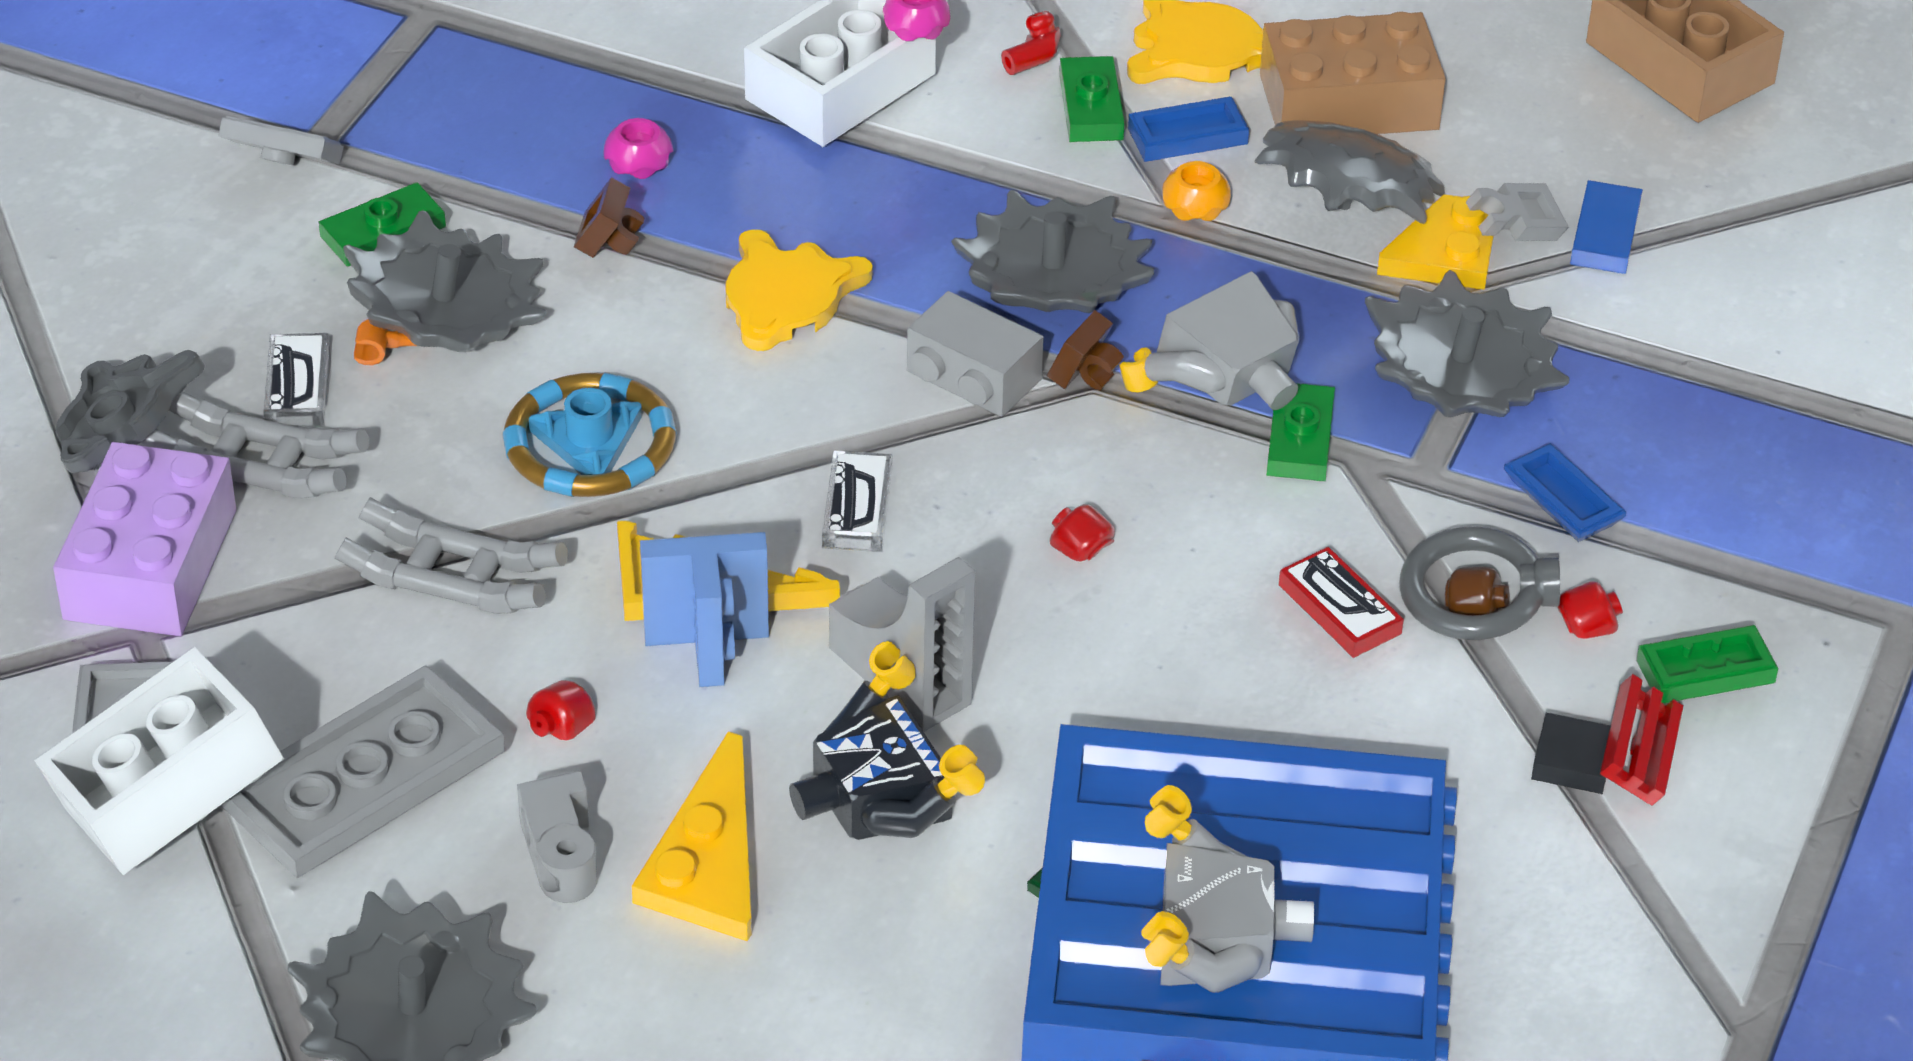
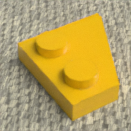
(1442, 244)

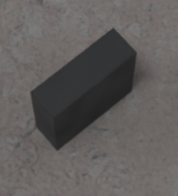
(1571, 753)

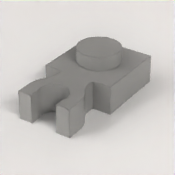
(1521, 208)

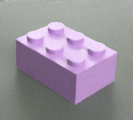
(145, 539)

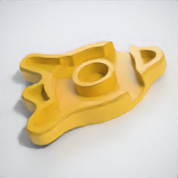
(1193, 42)
(787, 289)

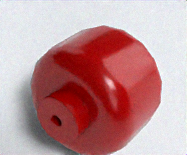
(1081, 532)
(1590, 610)
(560, 710)

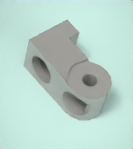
(552, 823)

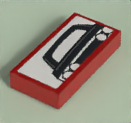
(1340, 602)

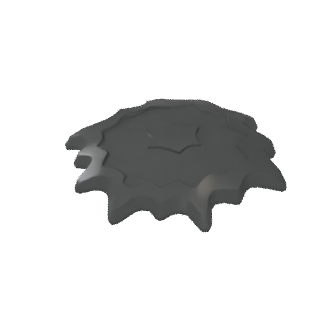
(1352, 166)
(1054, 255)
(444, 286)
(1464, 348)
(410, 989)

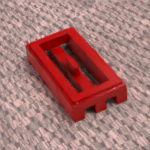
(1651, 747)

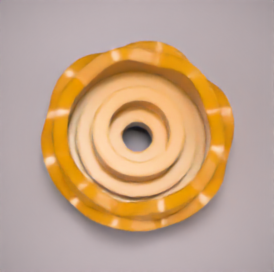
(1196, 191)

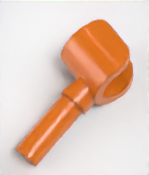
(373, 341)

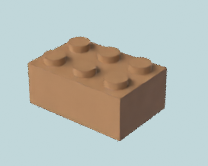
(1689, 50)
(1354, 72)

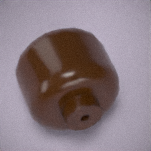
(1476, 591)

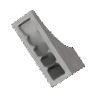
(927, 626)

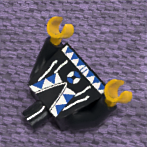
(879, 764)

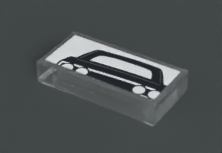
(297, 379)
(857, 501)

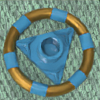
(588, 433)

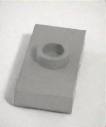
(280, 143)

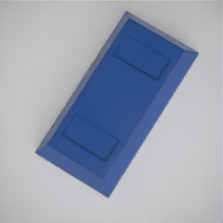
(1564, 492)

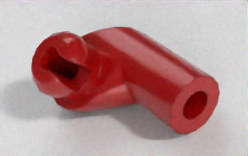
(1039, 45)

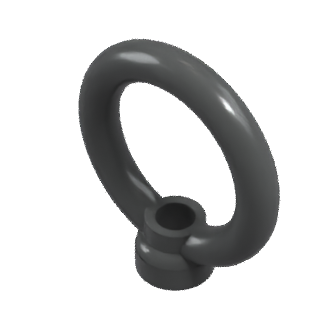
(1537, 583)

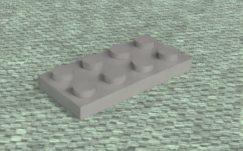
(364, 770)

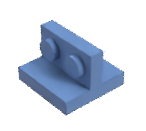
(705, 595)

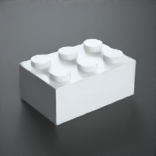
(833, 67)
(159, 760)

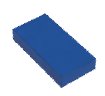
(1188, 129)
(1606, 227)

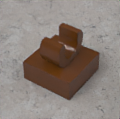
(609, 221)
(1087, 355)

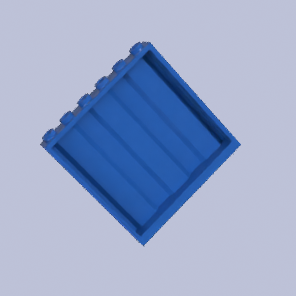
(1339, 830)

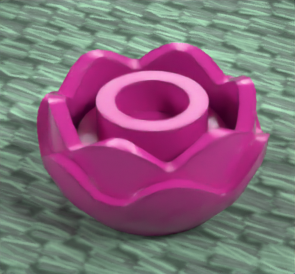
(916, 18)
(638, 148)

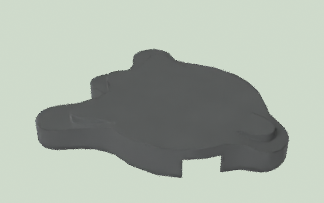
(121, 405)

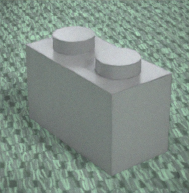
(974, 353)

